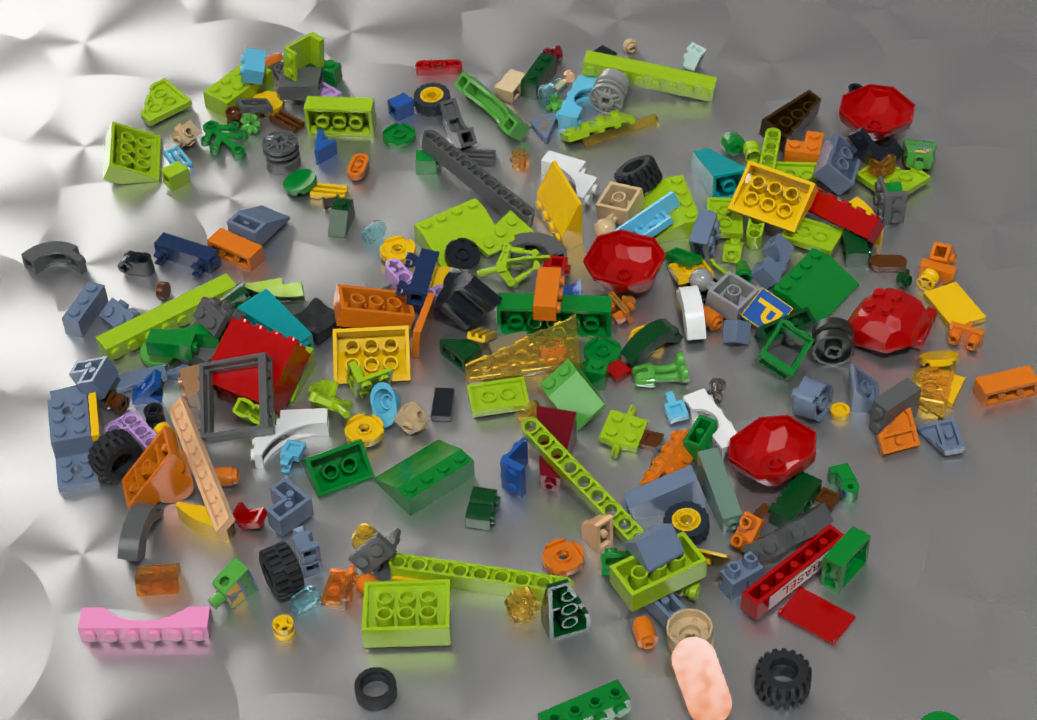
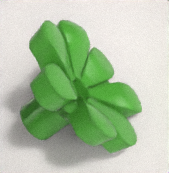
(555, 103)
(250, 123)

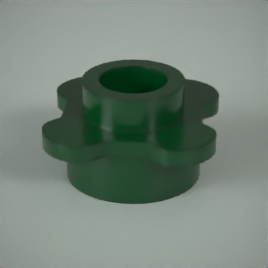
(904, 279)

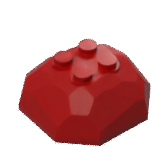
(878, 109)
(624, 261)
(888, 320)
(773, 449)

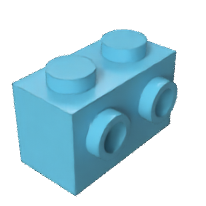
(253, 66)

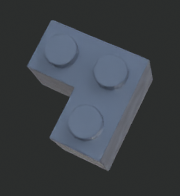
(94, 376)
(289, 507)

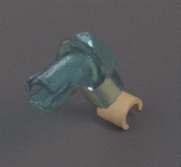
(557, 87)

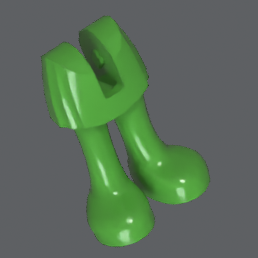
(647, 374)

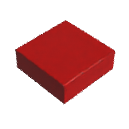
(618, 370)

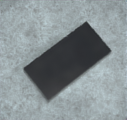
(442, 404)

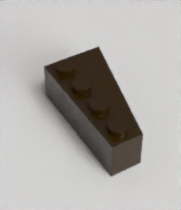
(792, 117)

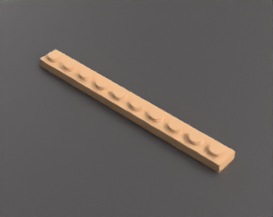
(201, 466)

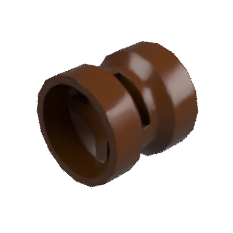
(233, 115)
(117, 402)

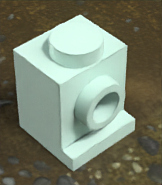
(693, 56)

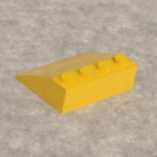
(773, 196)
(560, 207)
(373, 350)

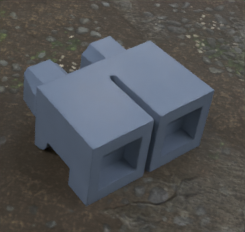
(307, 552)
(740, 575)

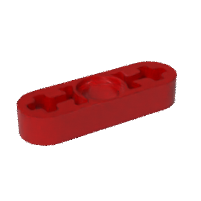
(428, 67)
(932, 313)

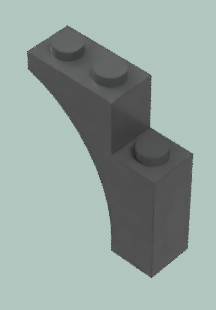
(791, 533)

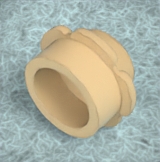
(630, 45)

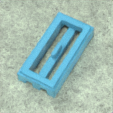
(188, 163)

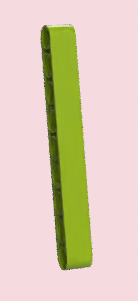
(769, 158)
(579, 476)
(472, 576)

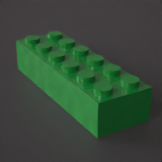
(592, 314)

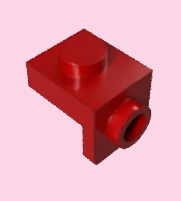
(249, 518)

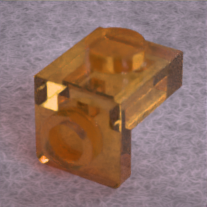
(884, 167)

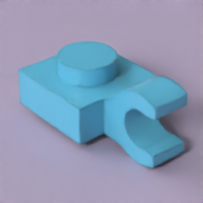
(674, 409)
(291, 452)

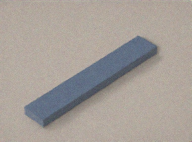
(122, 383)

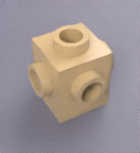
(185, 134)
(411, 418)

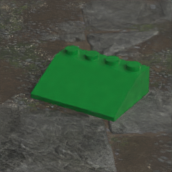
(816, 284)
(426, 475)

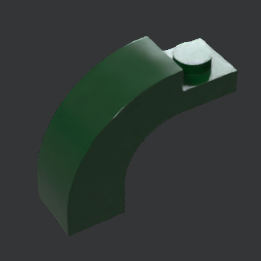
(648, 339)

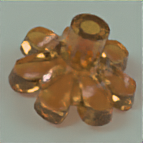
(520, 159)

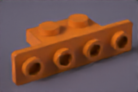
(671, 458)

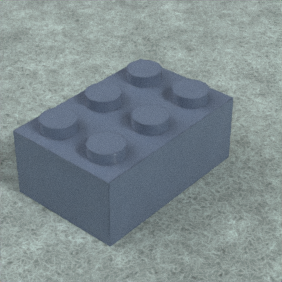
(837, 164)

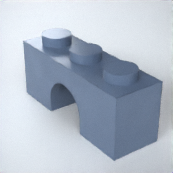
(769, 270)

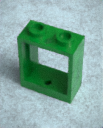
(774, 364)
(845, 559)

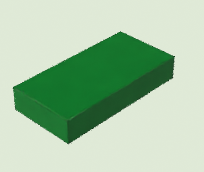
(683, 257)

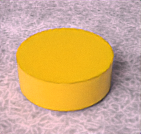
(840, 411)

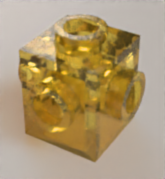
(522, 605)

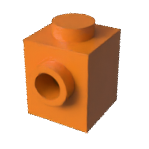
(943, 253)

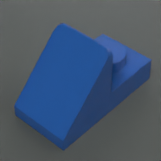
(324, 148)
(148, 390)

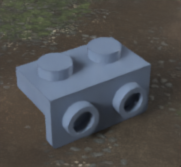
(117, 312)

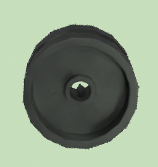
(833, 341)

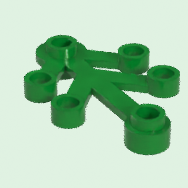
(213, 128)

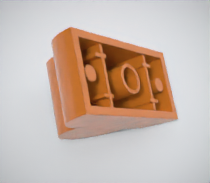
(159, 473)

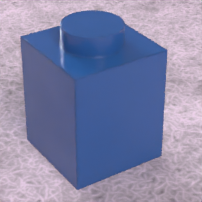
(401, 106)

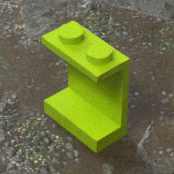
(301, 53)

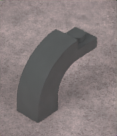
(457, 131)
(542, 242)
(54, 253)
(136, 529)

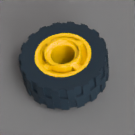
(427, 98)
(690, 519)

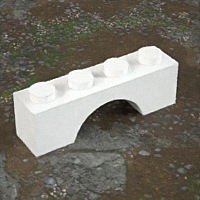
(703, 404)

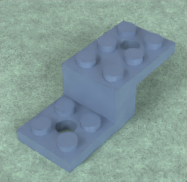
(71, 442)

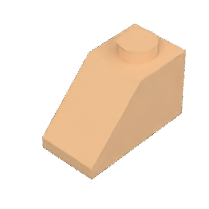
(598, 532)

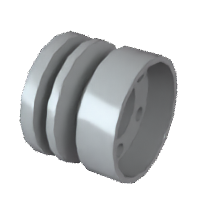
(609, 90)

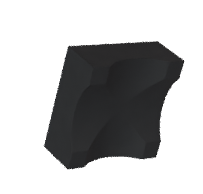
(318, 320)

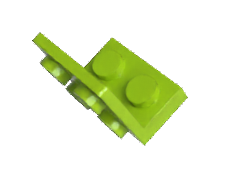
(361, 384)

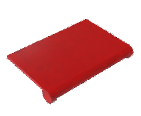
(816, 615)

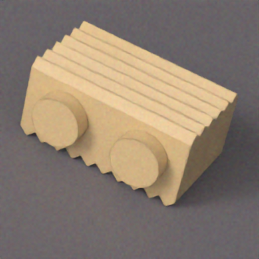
(509, 87)

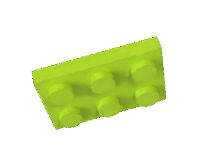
(730, 222)
(815, 235)
(497, 396)

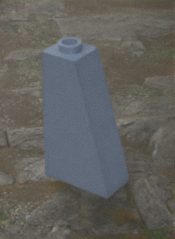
(663, 493)

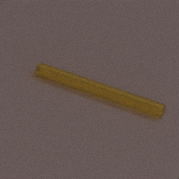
(626, 128)

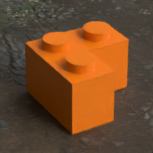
(804, 151)

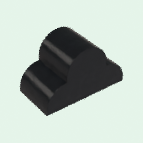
(465, 298)

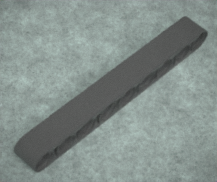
(475, 177)

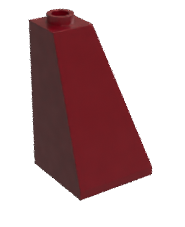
(563, 427)

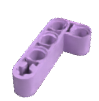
(396, 271)
(135, 426)

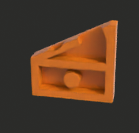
(898, 434)

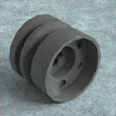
(281, 152)

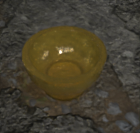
(527, 410)
(362, 534)

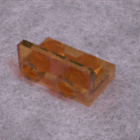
(157, 579)
(339, 588)

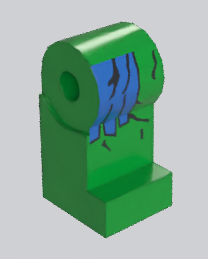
(845, 481)

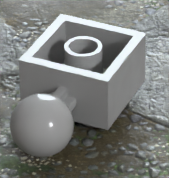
(728, 295)

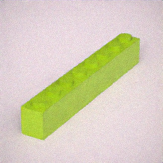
(652, 75)
(167, 316)

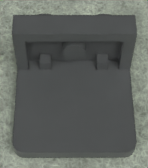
(890, 205)
(216, 313)
(375, 551)

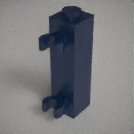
(187, 253)
(422, 278)

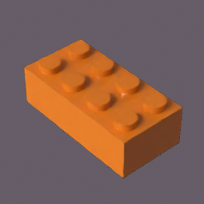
(371, 307)

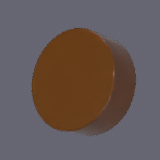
(163, 290)

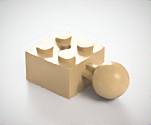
(617, 206)

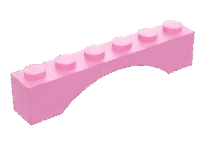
(189, 624)

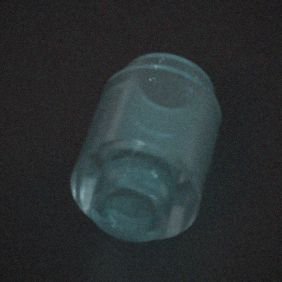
(373, 231)
(304, 600)

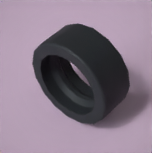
(375, 674)

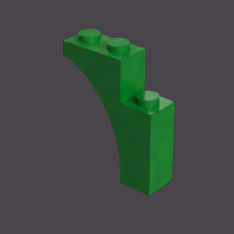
(181, 342)

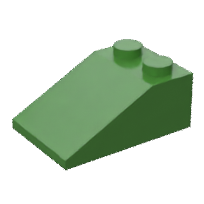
(573, 391)

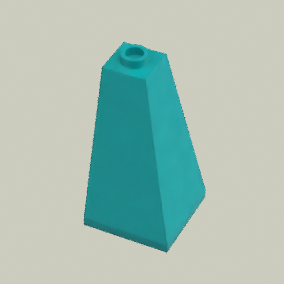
(716, 172)
(272, 314)

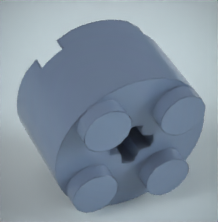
(812, 399)

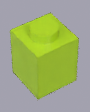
(175, 175)

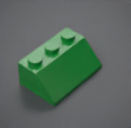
(338, 467)

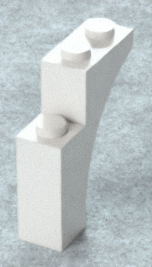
(576, 173)
(291, 425)

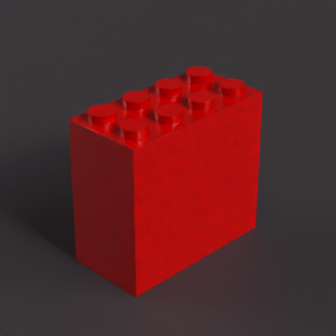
(246, 339)

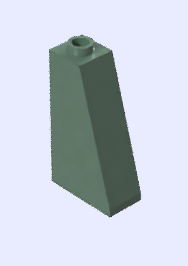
(718, 489)

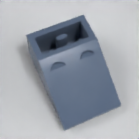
(256, 223)

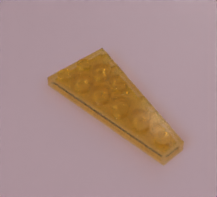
(529, 356)

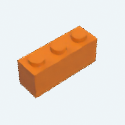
(237, 249)
(548, 294)
(1005, 386)

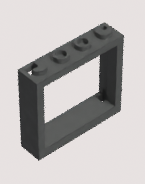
(266, 397)

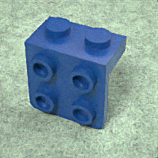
(513, 468)

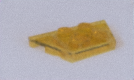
(935, 388)

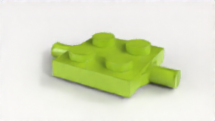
(623, 431)

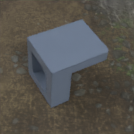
(736, 331)

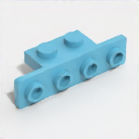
(653, 218)

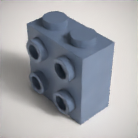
(705, 234)

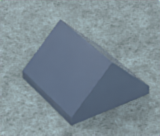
(861, 390)
(655, 546)

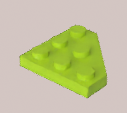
(163, 102)
(910, 179)

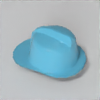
(385, 402)

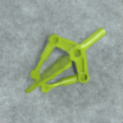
(506, 264)
(323, 396)

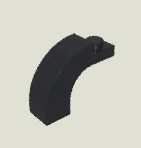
(869, 149)

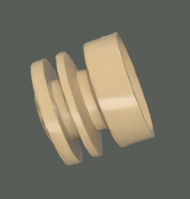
(688, 624)

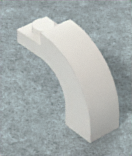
(692, 312)

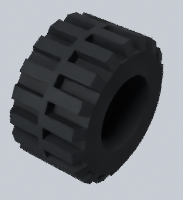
(640, 172)
(114, 455)
(281, 570)
(782, 664)

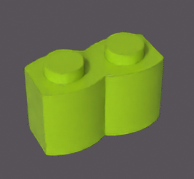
(248, 411)

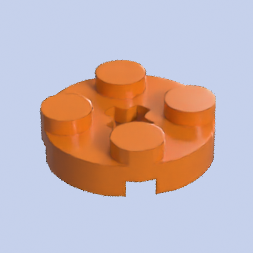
(565, 567)

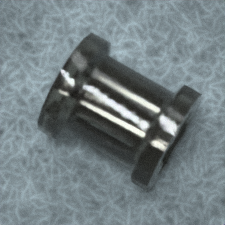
(328, 202)
(715, 390)

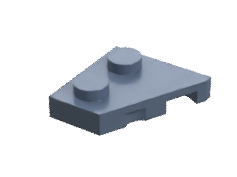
(943, 436)

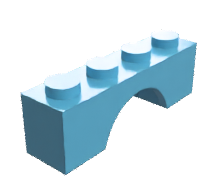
(570, 113)

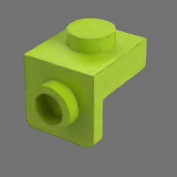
(733, 250)

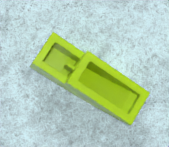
(276, 286)

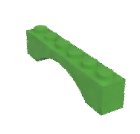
(504, 116)

